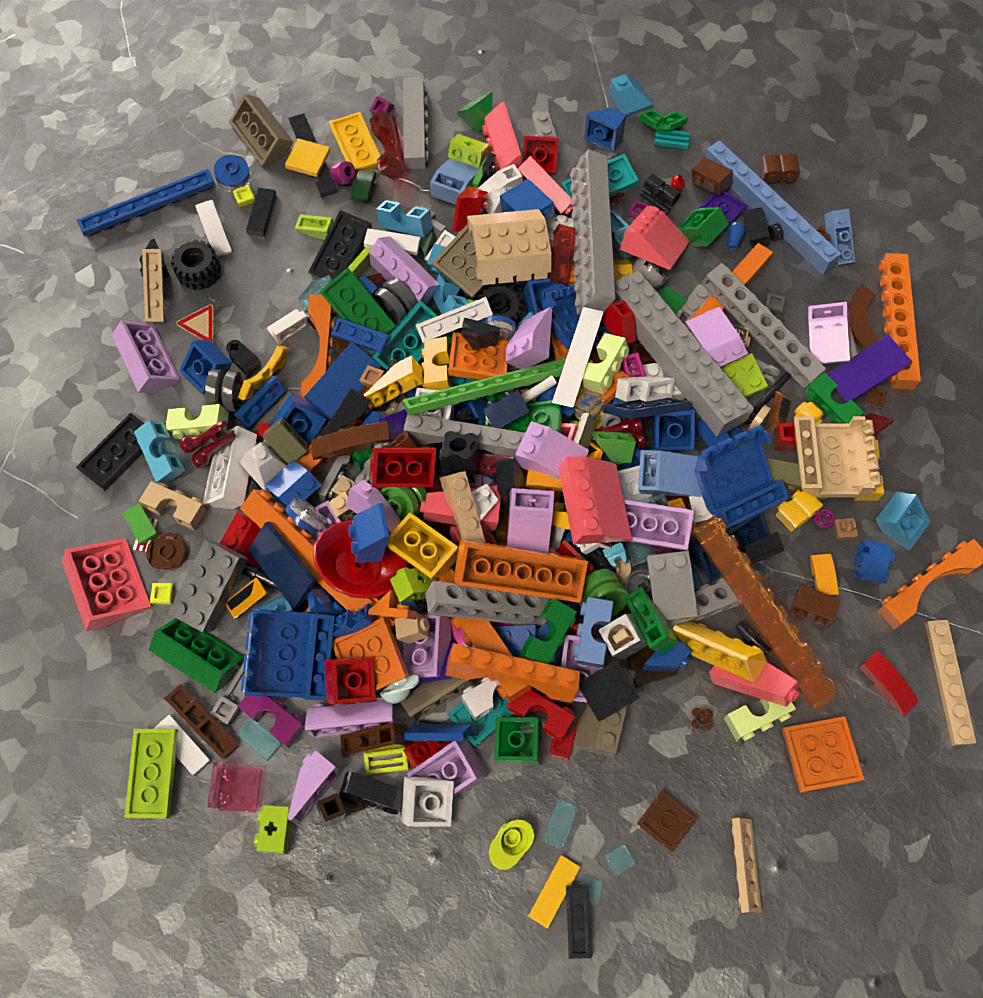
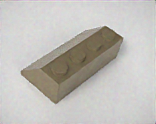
(260, 130)
(433, 696)
(604, 735)

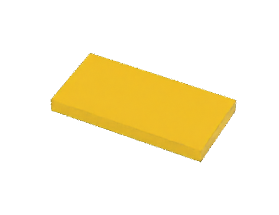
(355, 141)

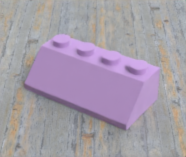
(395, 262)
(145, 356)
(659, 524)
(347, 718)

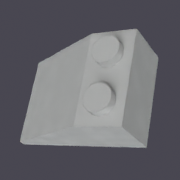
(672, 585)

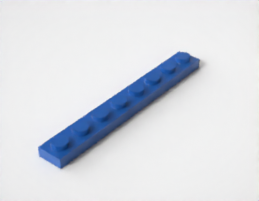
(145, 202)

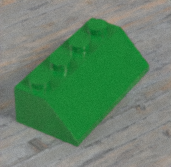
(196, 654)

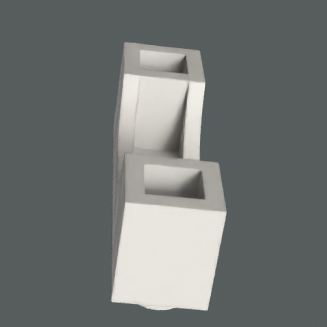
(480, 698)

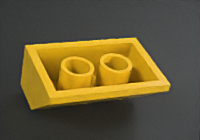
(422, 547)

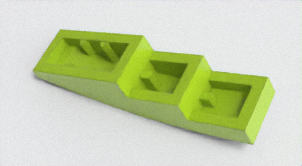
(315, 226)

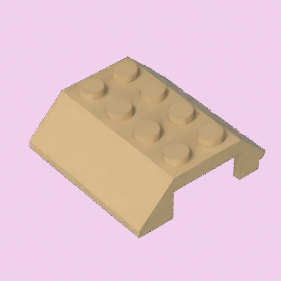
(510, 246)
(837, 457)

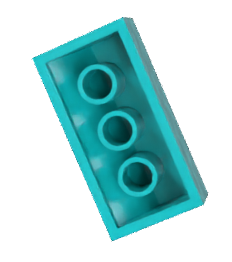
(405, 338)

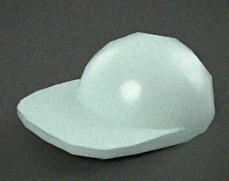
(400, 690)

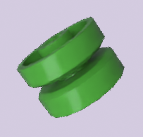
(405, 500)
(605, 586)

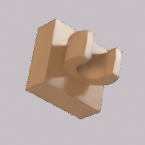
(371, 376)
(845, 529)

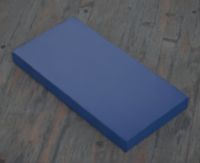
(339, 379)

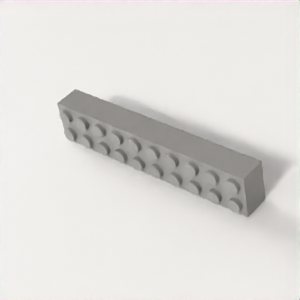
(593, 233)
(682, 356)

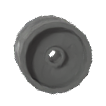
(395, 299)
(224, 389)

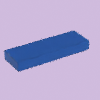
(360, 335)
(260, 402)
(438, 732)

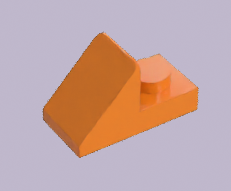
(389, 607)

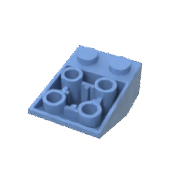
(452, 180)
(668, 474)

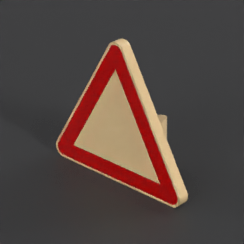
(199, 323)

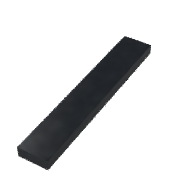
(303, 131)

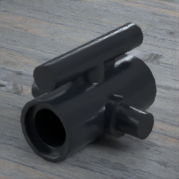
(660, 193)

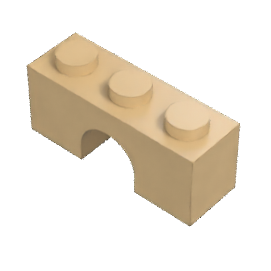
(159, 497)

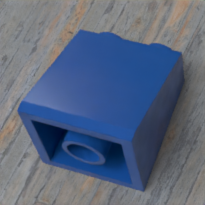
(527, 197)
(673, 430)

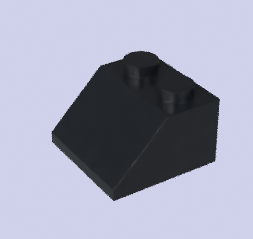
(608, 691)

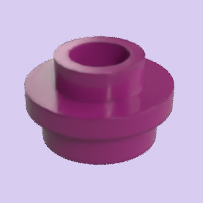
(826, 514)

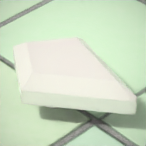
(484, 500)

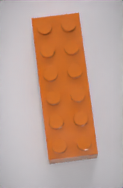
(520, 571)

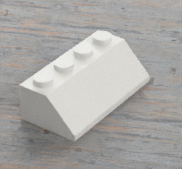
(227, 477)

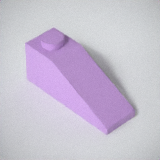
(365, 496)

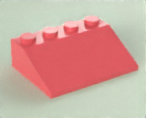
(654, 238)
(594, 501)
(105, 583)

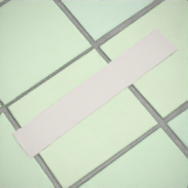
(577, 357)

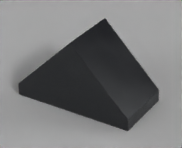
(479, 334)

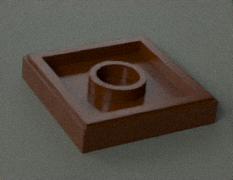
(666, 821)

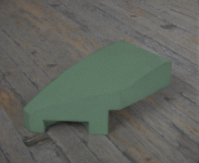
(426, 243)

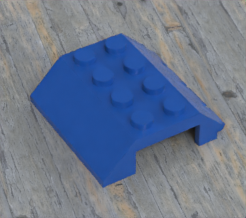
(565, 315)
(738, 478)
(287, 654)

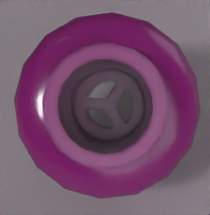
(343, 172)

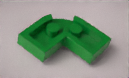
(663, 123)

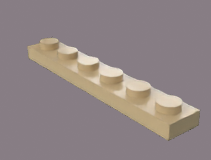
(950, 683)

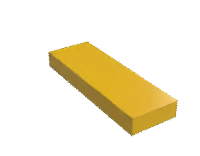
(553, 892)

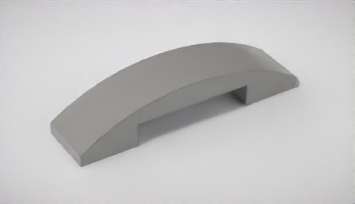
(226, 706)

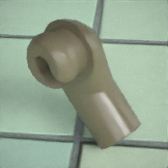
(393, 409)

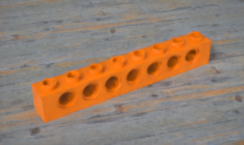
(900, 316)

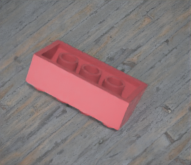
(501, 137)

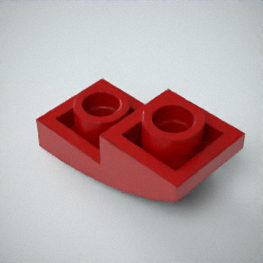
(423, 750)

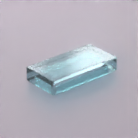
(258, 739)
(559, 824)

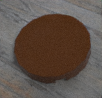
(166, 552)

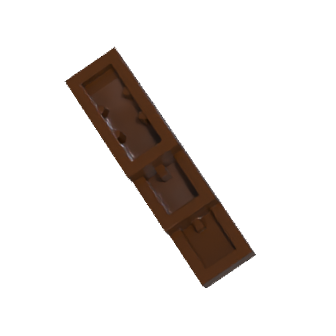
(349, 440)
(201, 721)

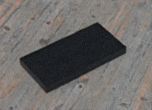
(340, 245)
(113, 454)

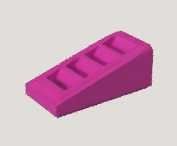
(637, 365)

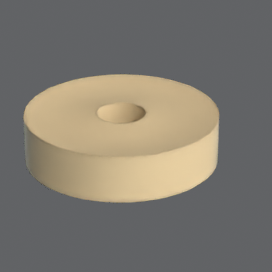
(760, 417)

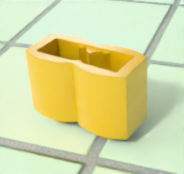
(798, 510)

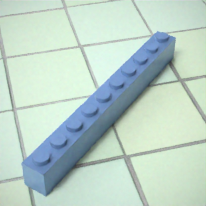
(757, 194)

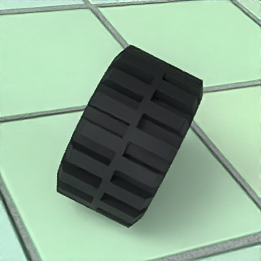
(192, 253)
(513, 300)

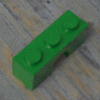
(820, 394)
(559, 619)

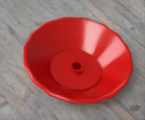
(339, 566)

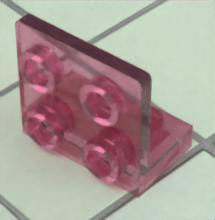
(234, 788)

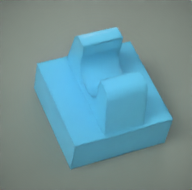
(617, 551)

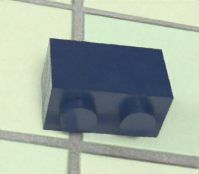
(505, 410)

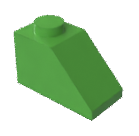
(616, 445)

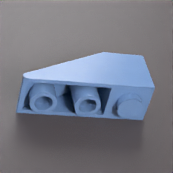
(839, 227)

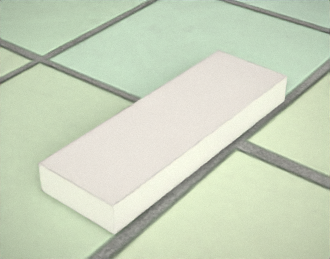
(407, 242)
(187, 751)

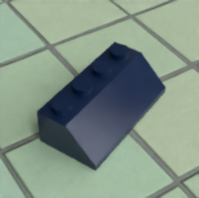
(744, 532)

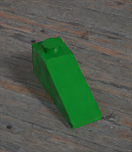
(651, 622)

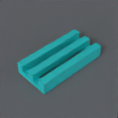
(670, 139)

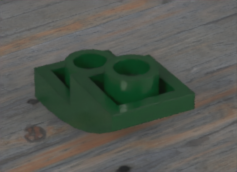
(363, 185)

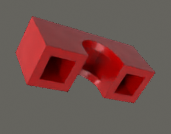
(559, 718)

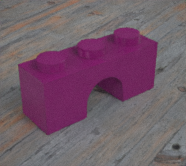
(286, 726)

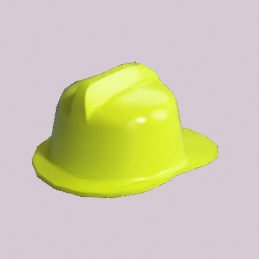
(511, 844)

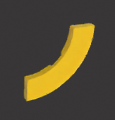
(276, 362)

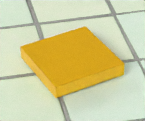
(307, 157)

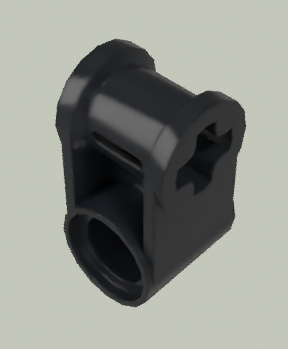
(242, 356)

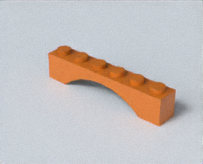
(320, 314)
(904, 605)
(474, 663)

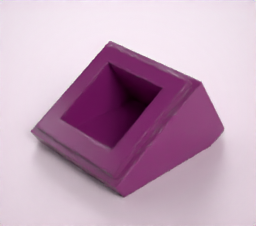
(381, 104)

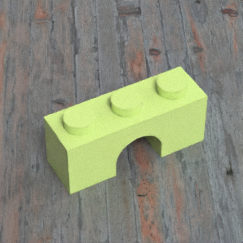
(599, 376)
(181, 421)
(744, 723)

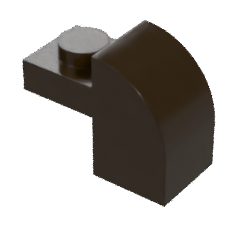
(336, 808)

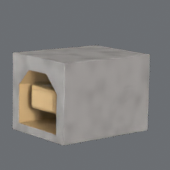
(623, 637)

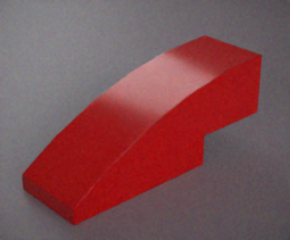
(889, 682)

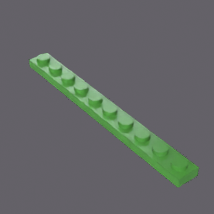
(483, 387)

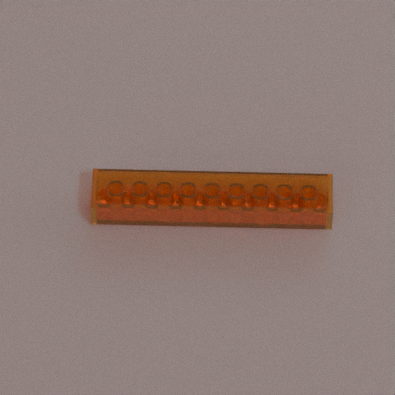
(764, 613)

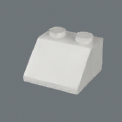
(427, 802)

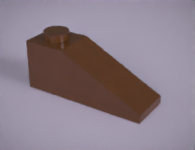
(374, 739)

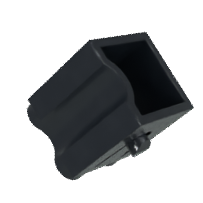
(460, 454)

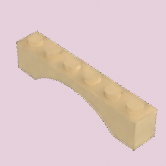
(462, 505)

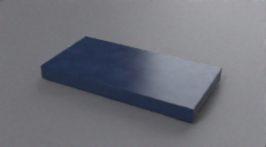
(642, 409)
(282, 565)

